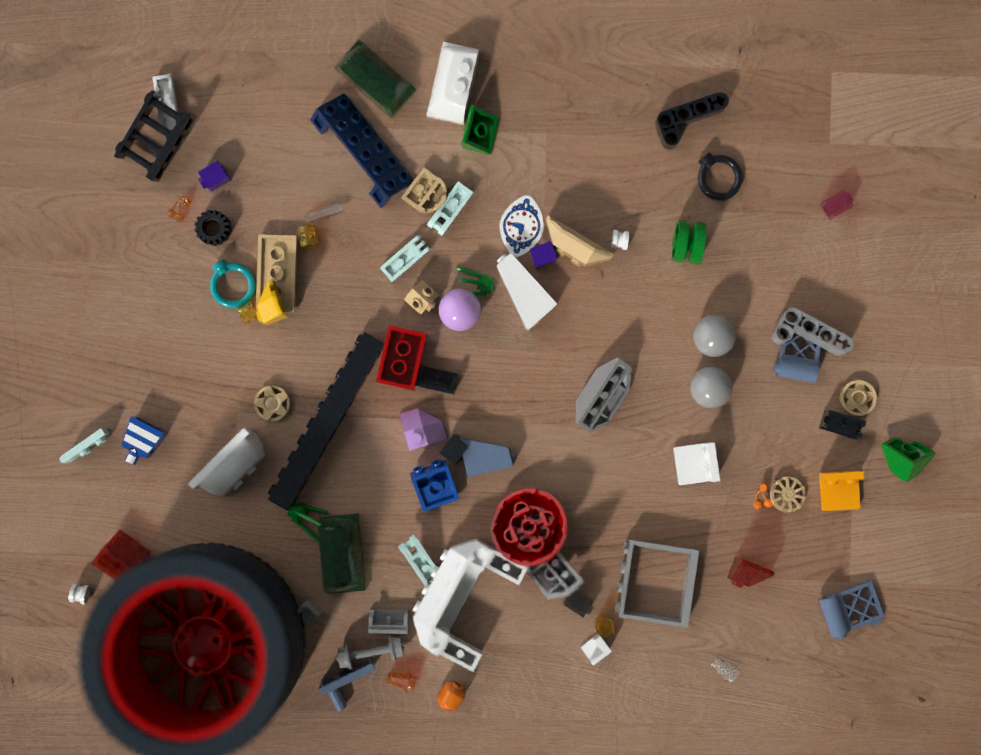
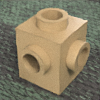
(422, 297)

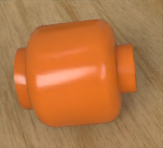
(451, 696)

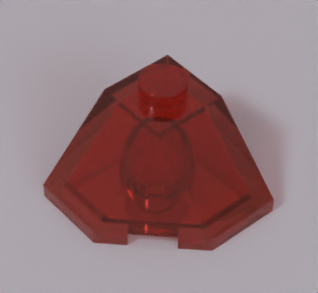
(747, 573)

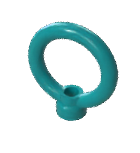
(220, 269)

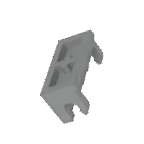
(388, 621)

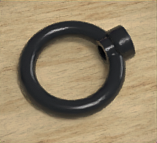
(709, 160)

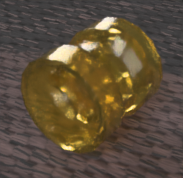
(307, 236)
(604, 629)

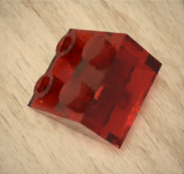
(120, 554)

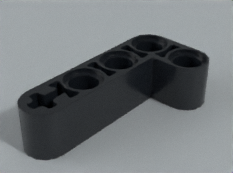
(692, 116)

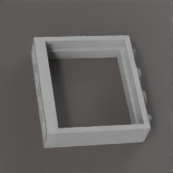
(688, 585)

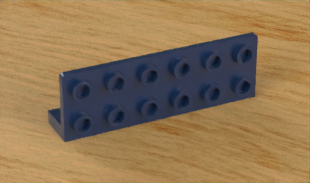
(364, 146)

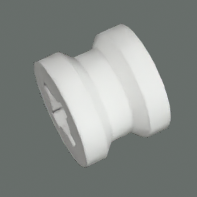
(620, 239)
(79, 593)

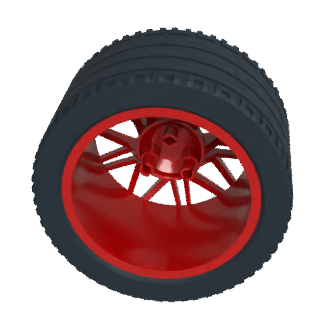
(123, 692)

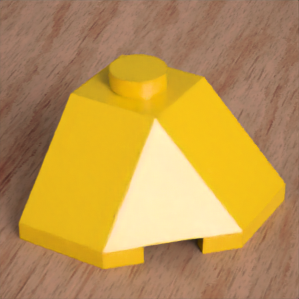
(271, 305)

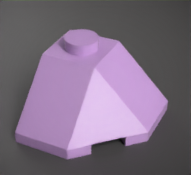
(421, 428)

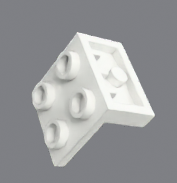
(696, 463)

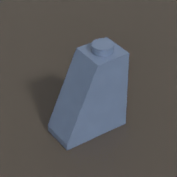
(486, 457)

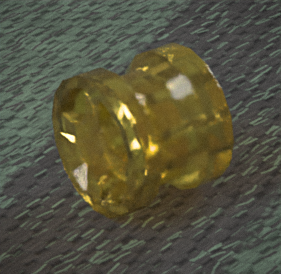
(247, 312)

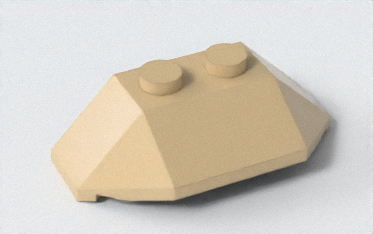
(574, 245)

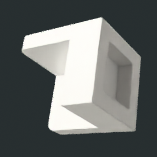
(596, 649)

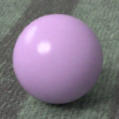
(459, 309)

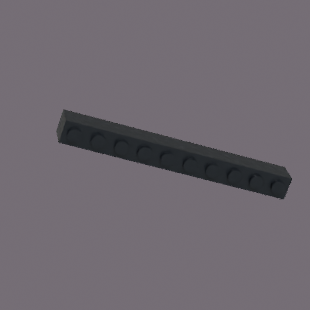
(326, 421)

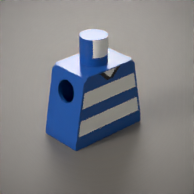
(141, 439)

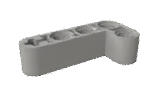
(814, 335)

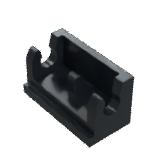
(436, 380)
(842, 424)

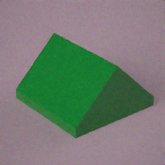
(480, 130)

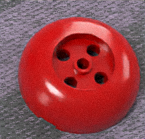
(521, 507)

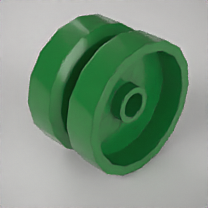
(688, 242)

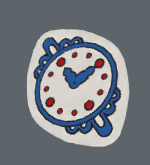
(521, 226)

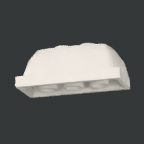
(453, 83)
(231, 464)

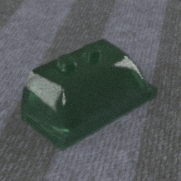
(375, 79)
(341, 554)

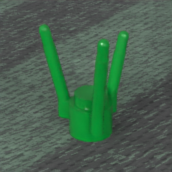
(483, 283)
(298, 512)

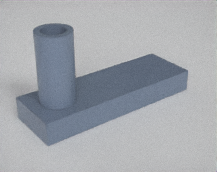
(333, 683)

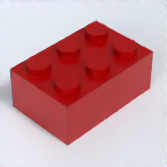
(401, 358)

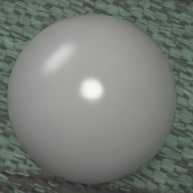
(714, 335)
(711, 387)

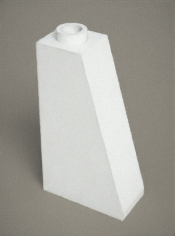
(526, 293)

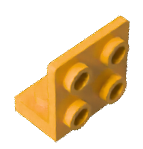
(840, 490)

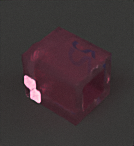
(837, 204)

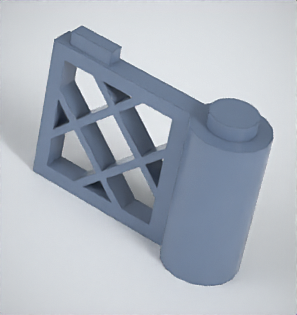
(797, 367)
(836, 613)

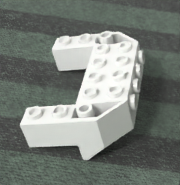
(448, 594)

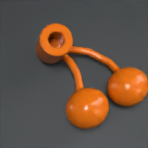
(767, 502)

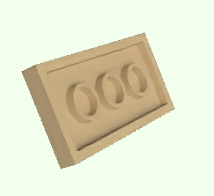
(278, 262)

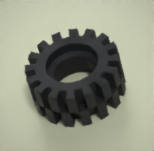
(201, 225)

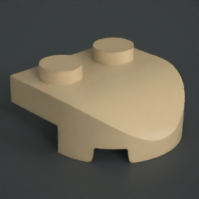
(426, 192)

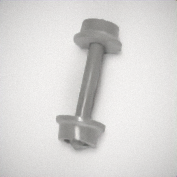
(346, 657)

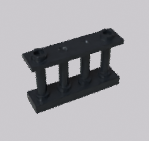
(174, 136)

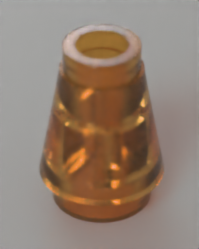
(402, 681)

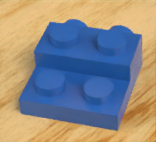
(434, 485)

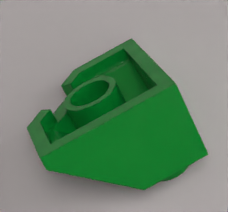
(906, 459)

